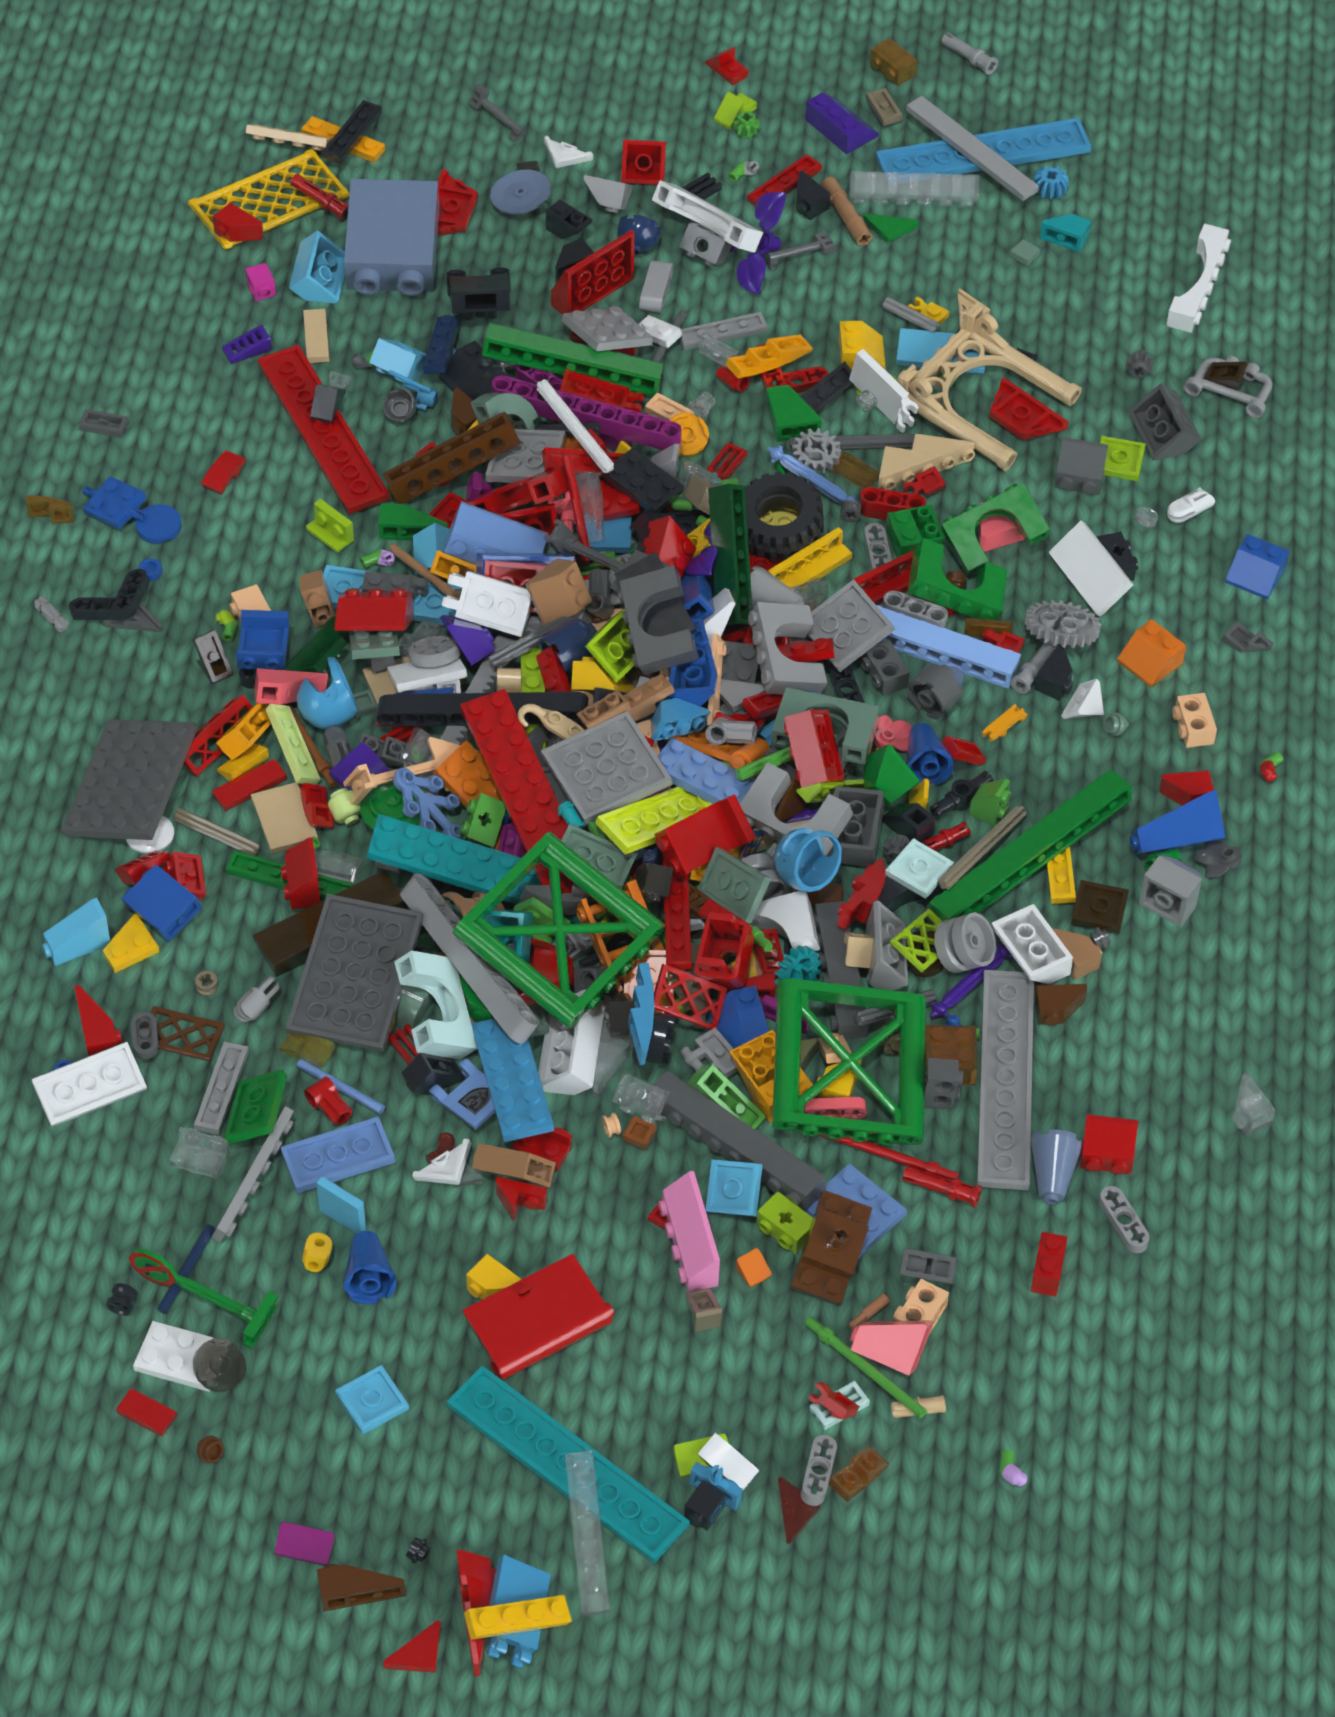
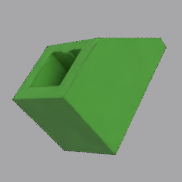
(991, 801)

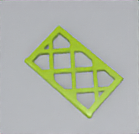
(909, 952)

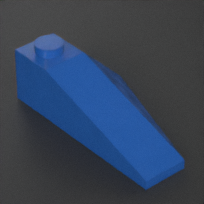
(695, 679)

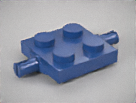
(114, 503)

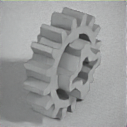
(816, 450)

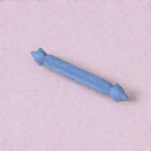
(813, 477)

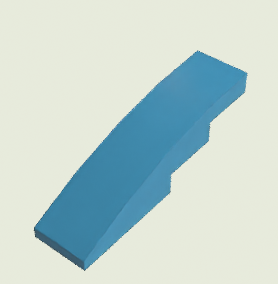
(642, 1014)

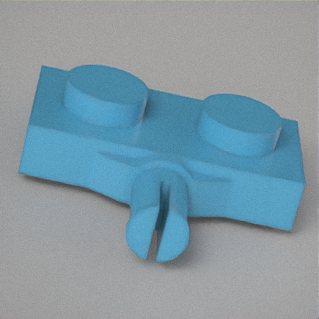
(714, 1477)

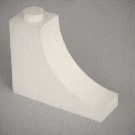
(791, 917)

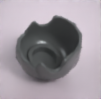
(399, 405)

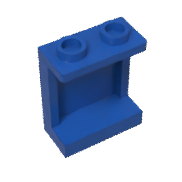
(263, 639)
(162, 902)

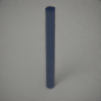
(186, 1267)

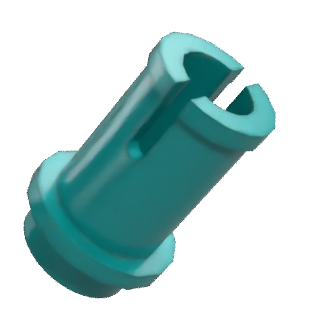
(570, 815)

